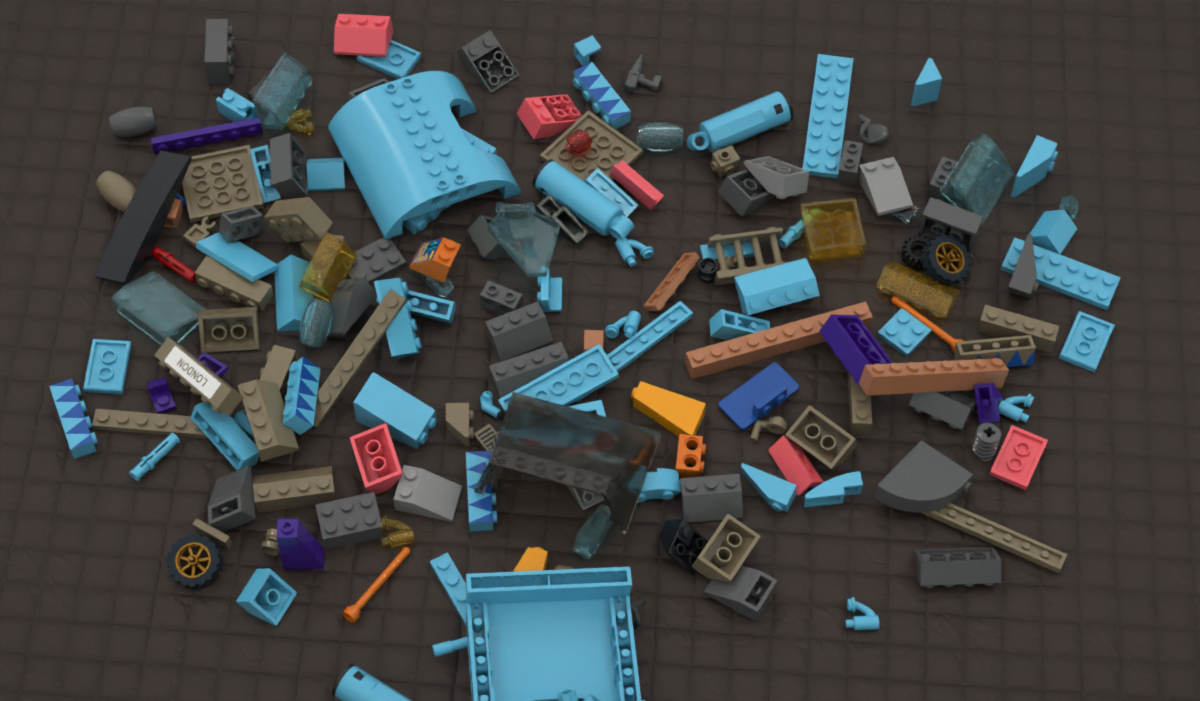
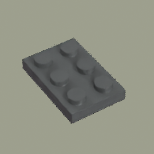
(376, 261)

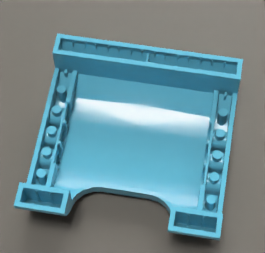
(412, 150)
(551, 634)

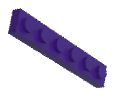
(207, 135)

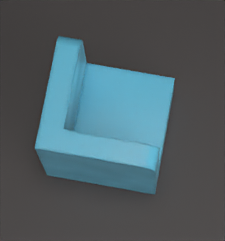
(585, 48)

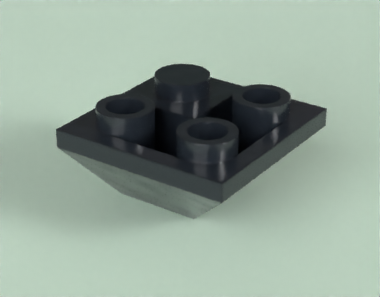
(682, 543)

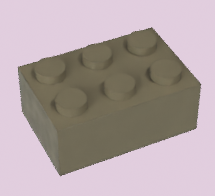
(298, 219)

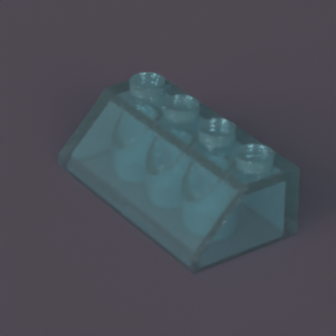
(281, 92)

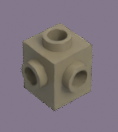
(725, 161)

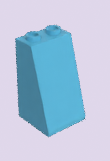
(404, 414)

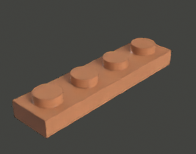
(671, 282)

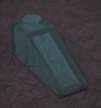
(593, 532)

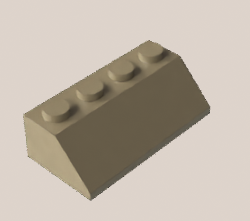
(265, 417)
(293, 489)

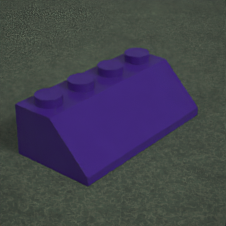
(853, 343)

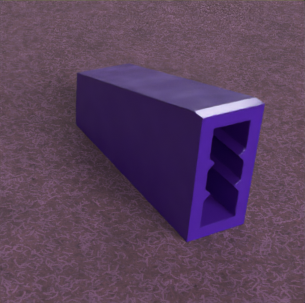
(298, 546)

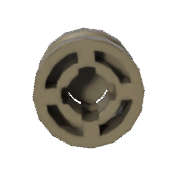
(270, 545)

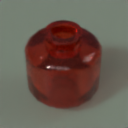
(578, 142)

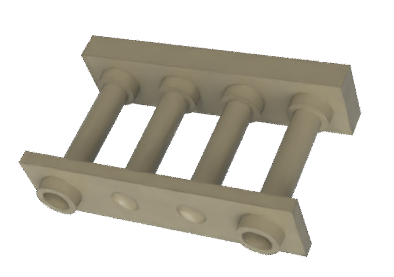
(726, 276)

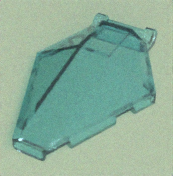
(525, 236)

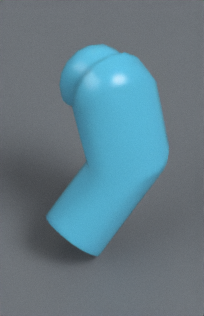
(487, 404)

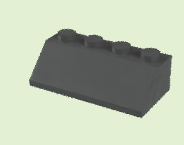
(521, 370)
(958, 566)

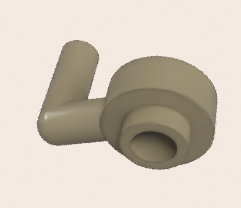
(775, 425)

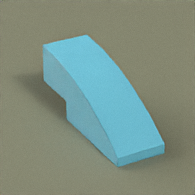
(834, 490)

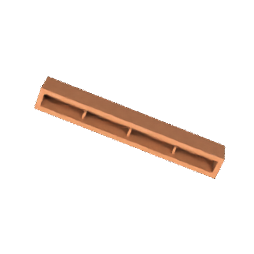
(932, 376)

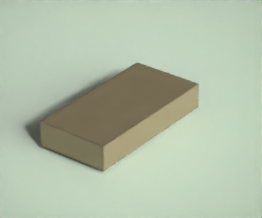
(212, 533)

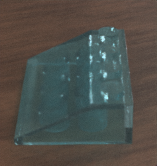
(978, 177)
(157, 307)

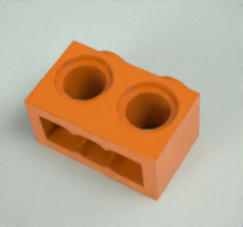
(686, 456)

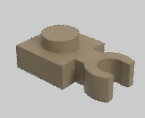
(200, 232)

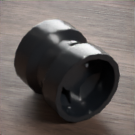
(707, 270)

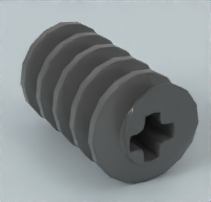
(986, 441)

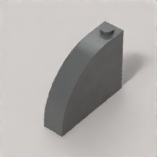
(923, 481)

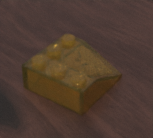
(832, 230)

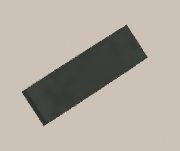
(570, 225)

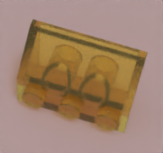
(328, 267)

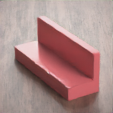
(636, 185)
(795, 464)

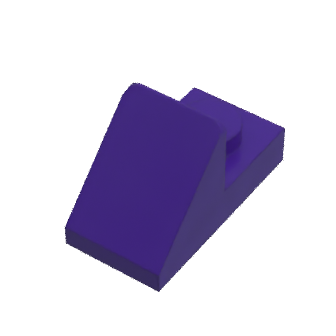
(161, 395)
(987, 402)

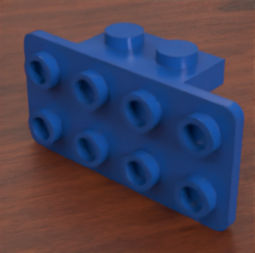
(758, 396)

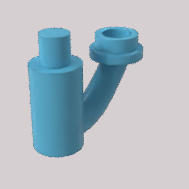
(625, 249)
(629, 322)
(1013, 412)
(867, 622)

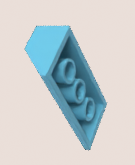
(776, 286)
(401, 332)

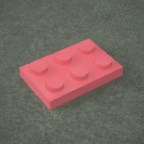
(1018, 457)

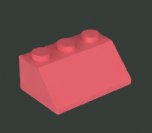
(362, 35)
(377, 459)

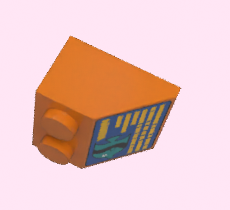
(436, 258)

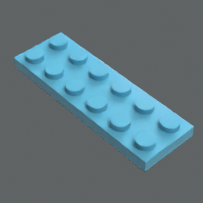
(1066, 275)
(570, 380)

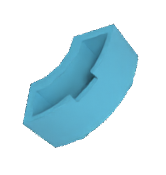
(660, 485)

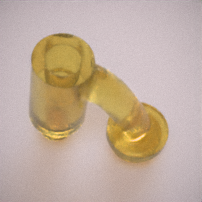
(298, 116)
(396, 538)

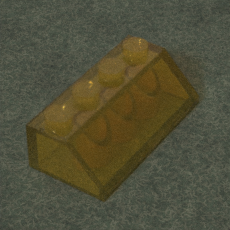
(917, 289)

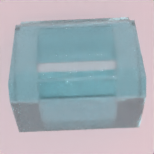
(1070, 205)

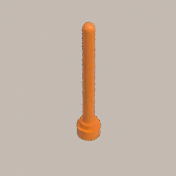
(935, 329)
(352, 612)

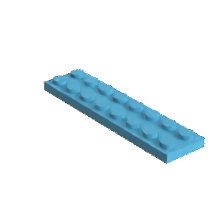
(827, 116)

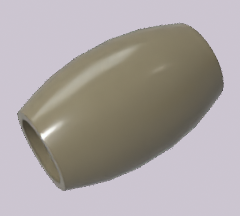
(115, 189)

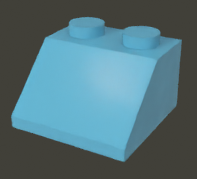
(266, 596)

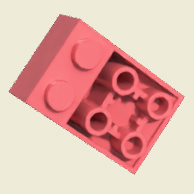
(548, 115)

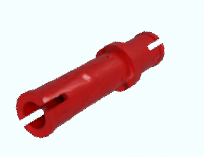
(189, 274)

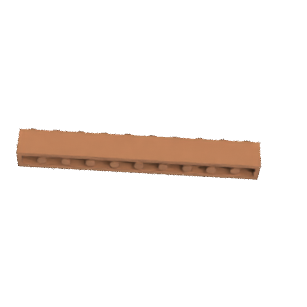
(766, 343)

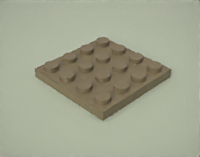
(607, 149)
(221, 183)

